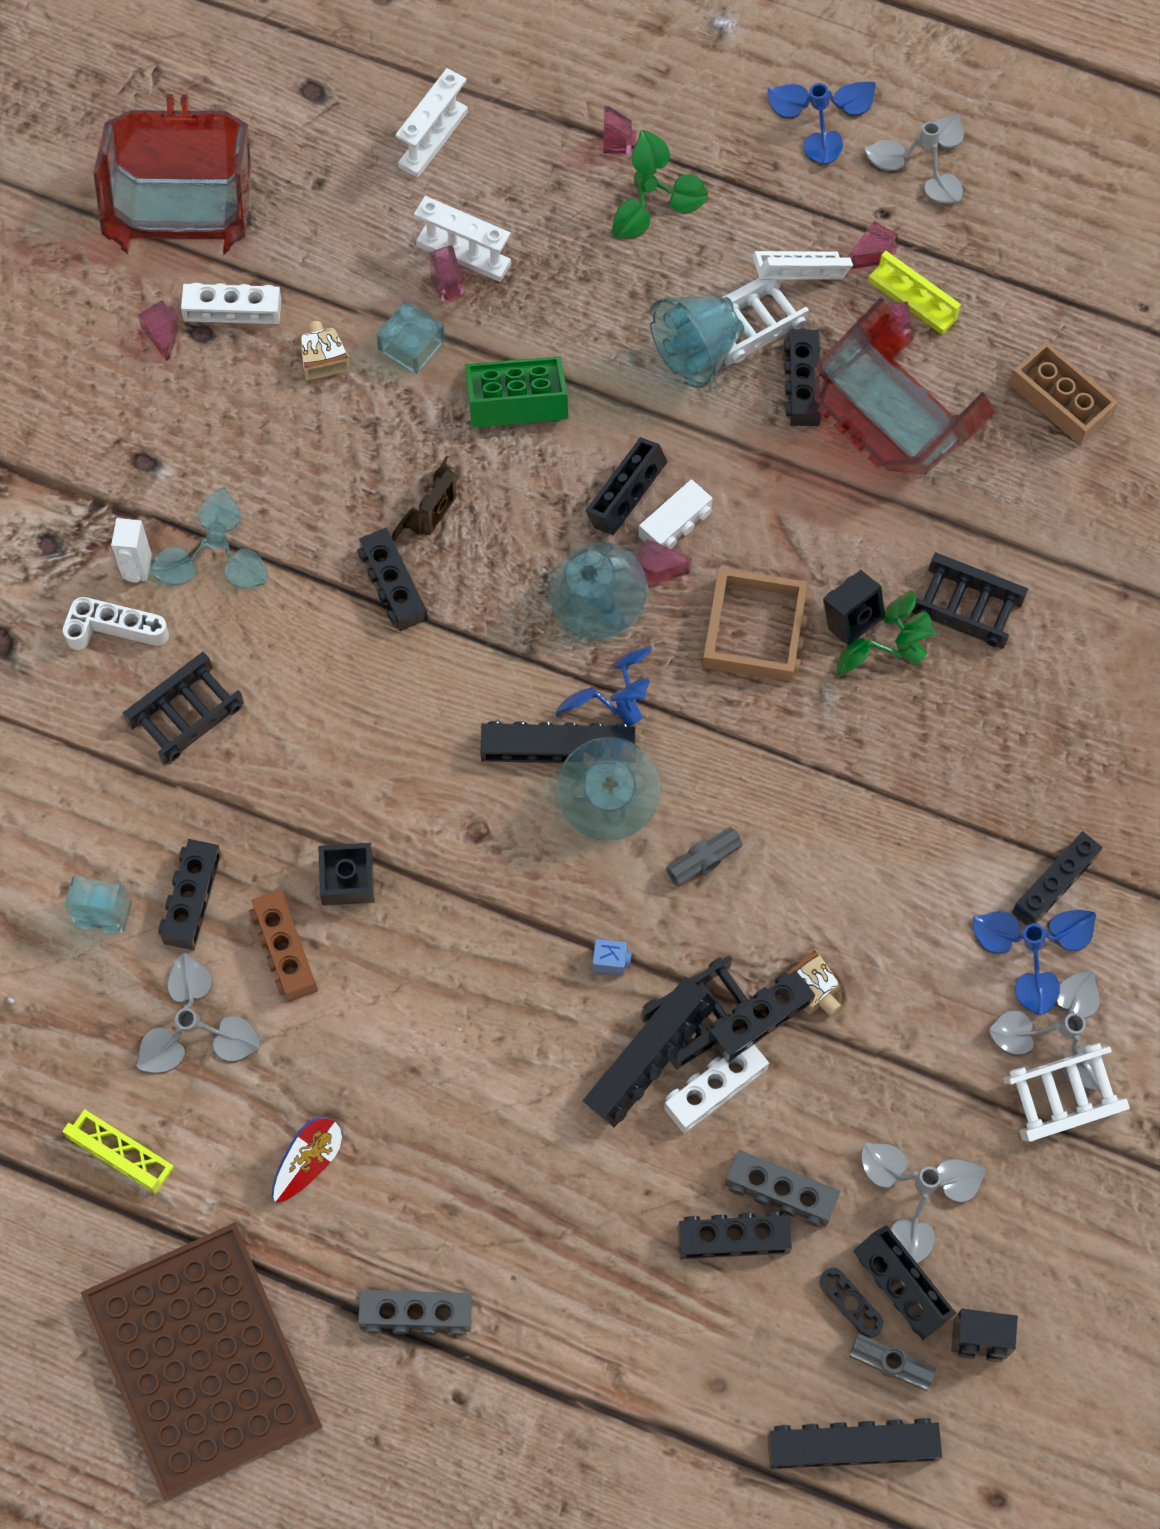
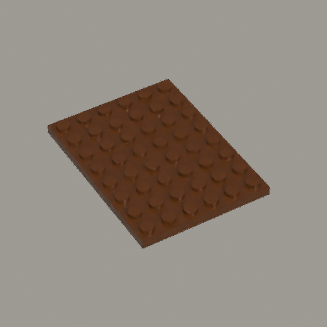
(200, 1361)

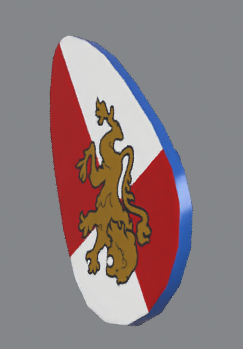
(306, 1157)

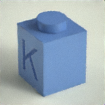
(610, 957)

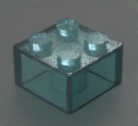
(410, 337)
(98, 905)

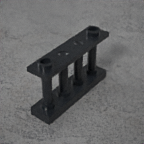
(977, 579)
(175, 685)
(702, 1042)

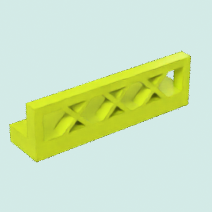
(896, 284)
(112, 1157)

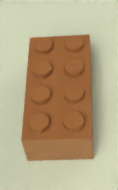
(1063, 393)

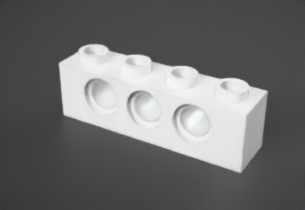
(241, 311)
(688, 1115)

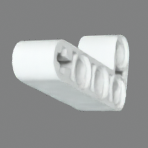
(149, 627)

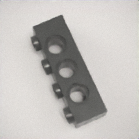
(797, 1185)
(403, 1301)

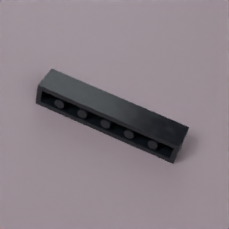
(543, 741)
(650, 1052)
(854, 1445)

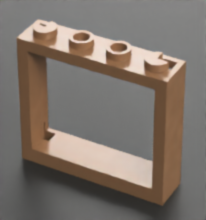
(748, 665)

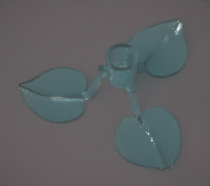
(218, 516)

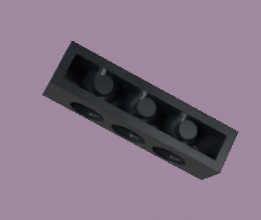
(802, 343)
(626, 486)
(380, 545)
(1057, 879)
(186, 933)
(732, 1044)
(693, 1247)
(903, 1268)

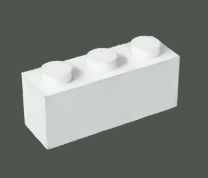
(677, 516)
(131, 549)

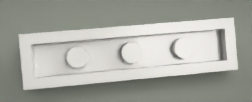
(801, 265)

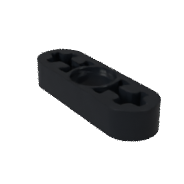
(852, 1290)

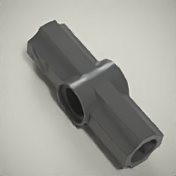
(704, 856)
(910, 1369)

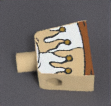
(323, 352)
(821, 981)

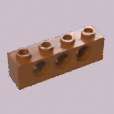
(275, 907)

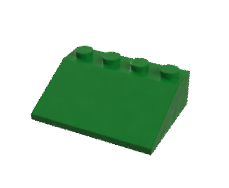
(516, 391)

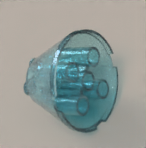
(695, 335)
(598, 590)
(594, 809)

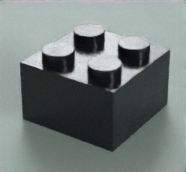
(854, 607)
(346, 874)
(984, 1334)

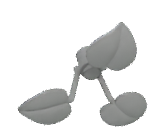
(947, 133)
(1081, 999)
(159, 1047)
(957, 1177)

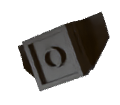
(433, 506)

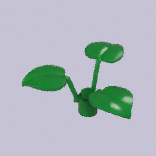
(647, 156)
(915, 629)

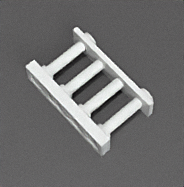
(432, 123)
(467, 252)
(750, 296)
(1085, 1111)

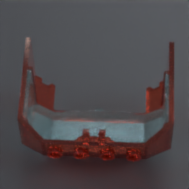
(173, 176)
(884, 404)

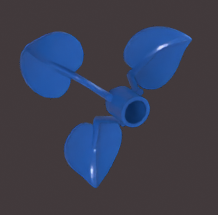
(823, 146)
(624, 698)
(1037, 990)

